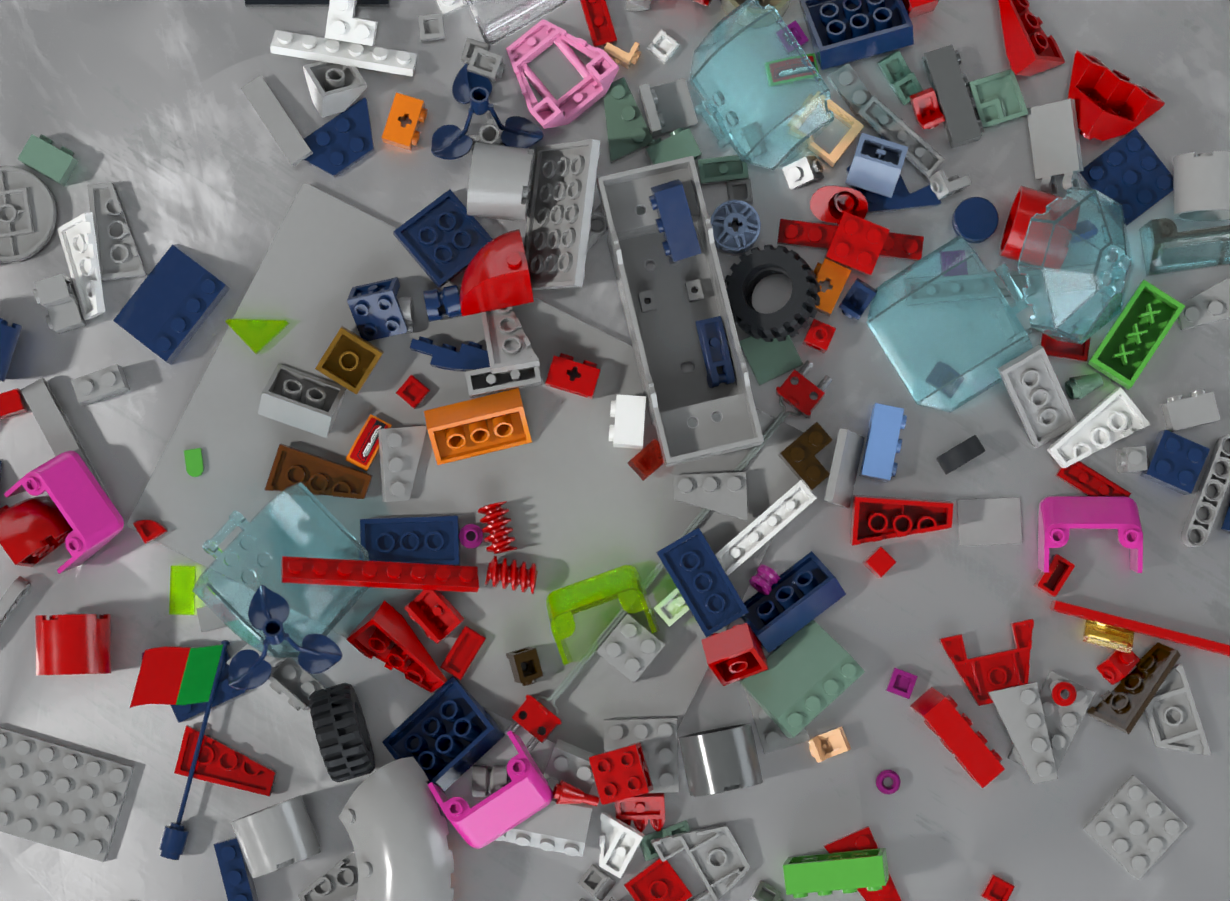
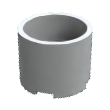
(500, 182)
(1202, 186)
(276, 836)

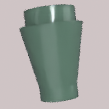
(1080, 386)

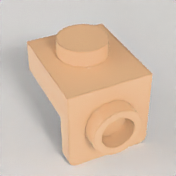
(621, 57)
(829, 744)

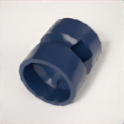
(442, 303)

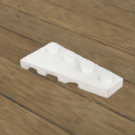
(82, 259)
(1105, 424)

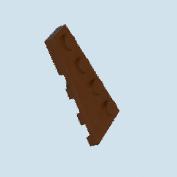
(316, 474)

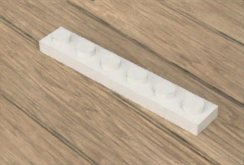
(343, 53)

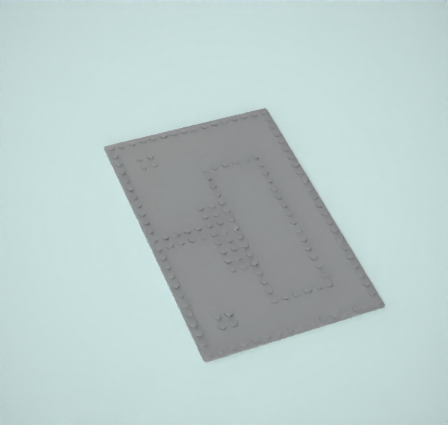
(567, 492)

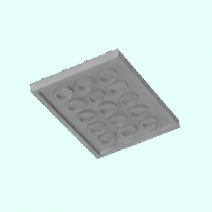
(560, 213)
(60, 794)

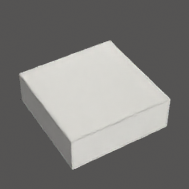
(663, 46)

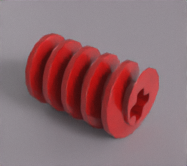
(497, 528)
(512, 574)

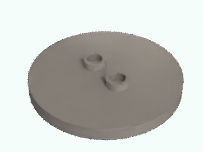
(26, 214)

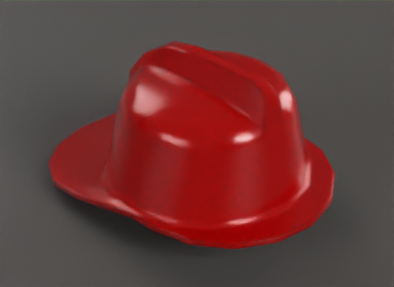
(832, 200)

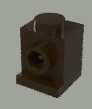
(533, 668)

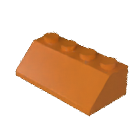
(477, 426)

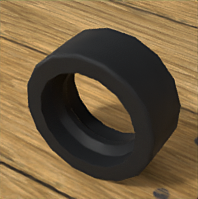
(960, 454)

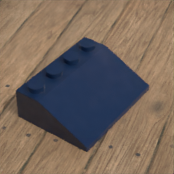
(855, 29)
(171, 304)
(445, 734)

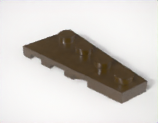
(1132, 696)

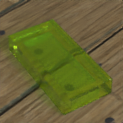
(181, 594)

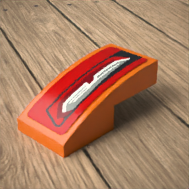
(367, 443)

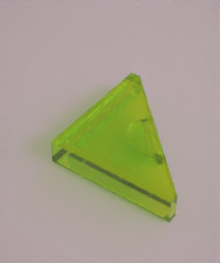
(257, 332)

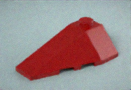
(1025, 41)
(391, 640)

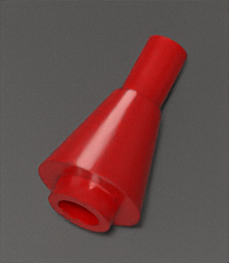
(569, 794)

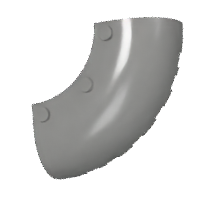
(399, 836)

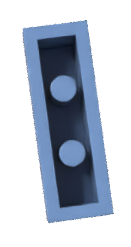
(883, 442)

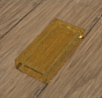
(1108, 636)

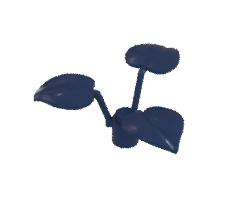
(471, 88)
(268, 613)

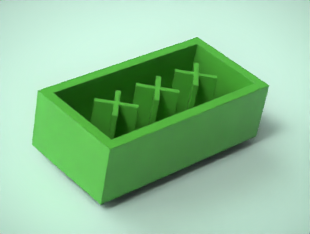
(1136, 334)
(836, 872)

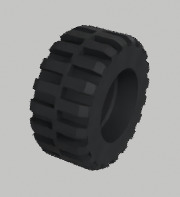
(795, 312)
(341, 732)

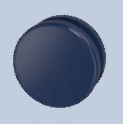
(975, 219)

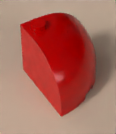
(497, 276)
(32, 530)

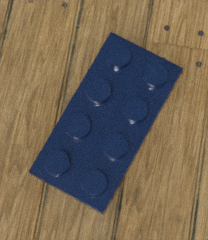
(412, 539)
(702, 582)

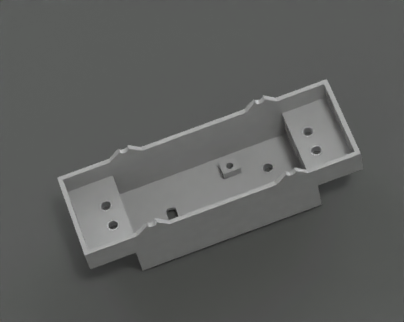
(666, 328)

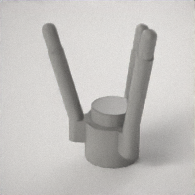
(488, 132)

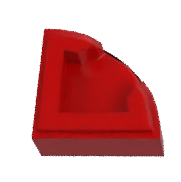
(149, 530)

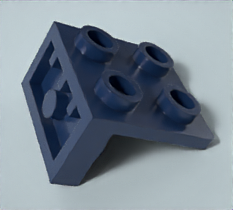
(377, 309)

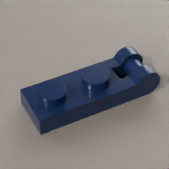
(715, 351)

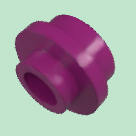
(478, 539)
(895, 782)

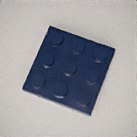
(1129, 175)
(443, 238)

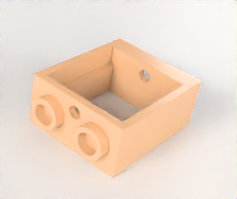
(855, 129)

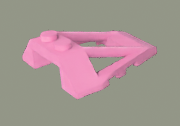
(597, 74)

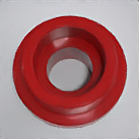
(1057, 690)

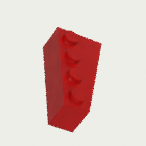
(892, 517)
(959, 736)

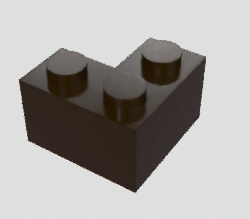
(801, 456)

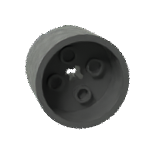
(720, 760)

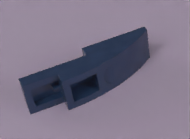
(446, 358)

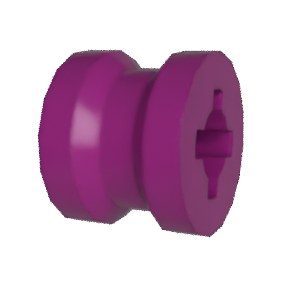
(764, 579)

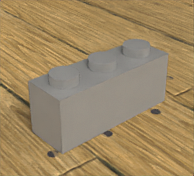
(482, 382)

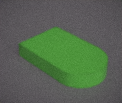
(194, 462)

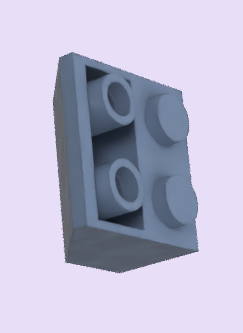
(876, 165)

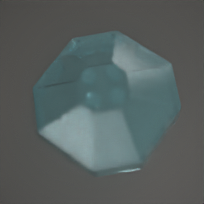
(1076, 265)

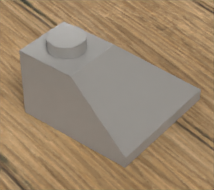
(333, 86)

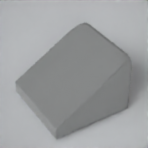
(596, 882)

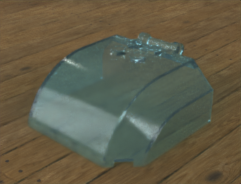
(759, 87)
(948, 326)
(290, 527)

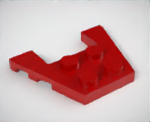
(992, 670)

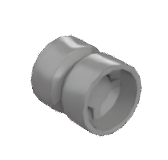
(485, 779)

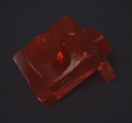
(647, 460)

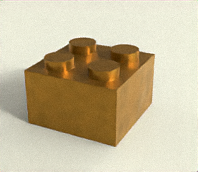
(349, 360)

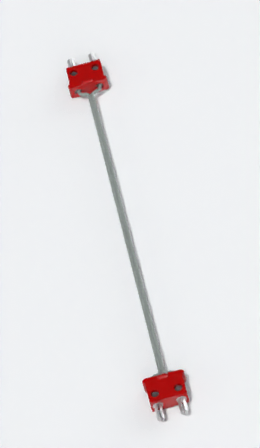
(538, 715)

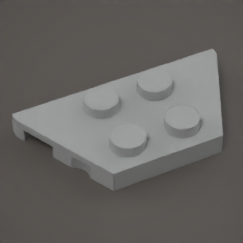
(1175, 716)

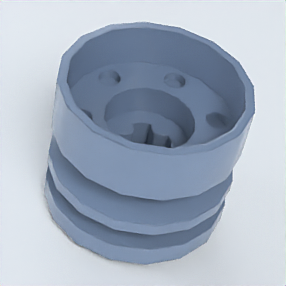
(729, 241)

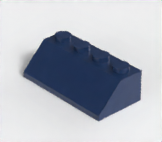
(794, 602)

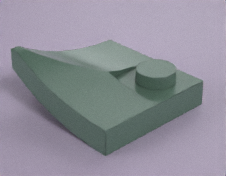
(998, 98)

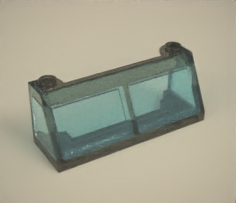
(1174, 251)

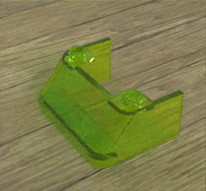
(616, 583)

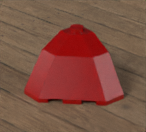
(1106, 99)

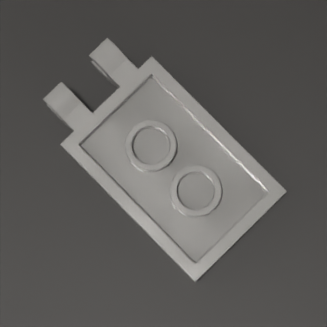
(1055, 144)

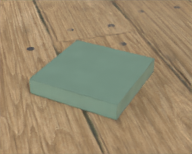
(770, 359)

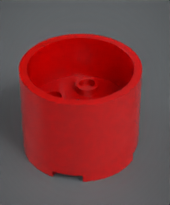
(1025, 205)
(73, 644)

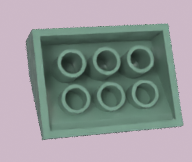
(802, 678)

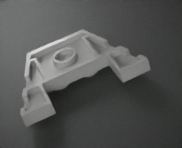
(713, 855)

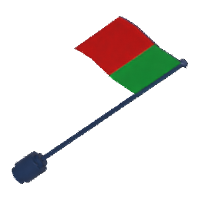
(180, 678)

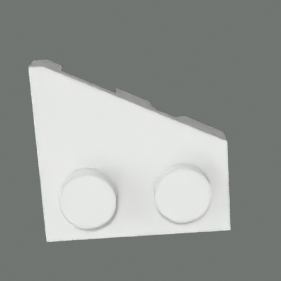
(617, 844)

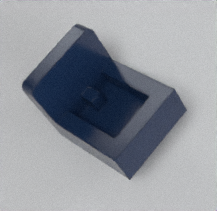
(857, 299)

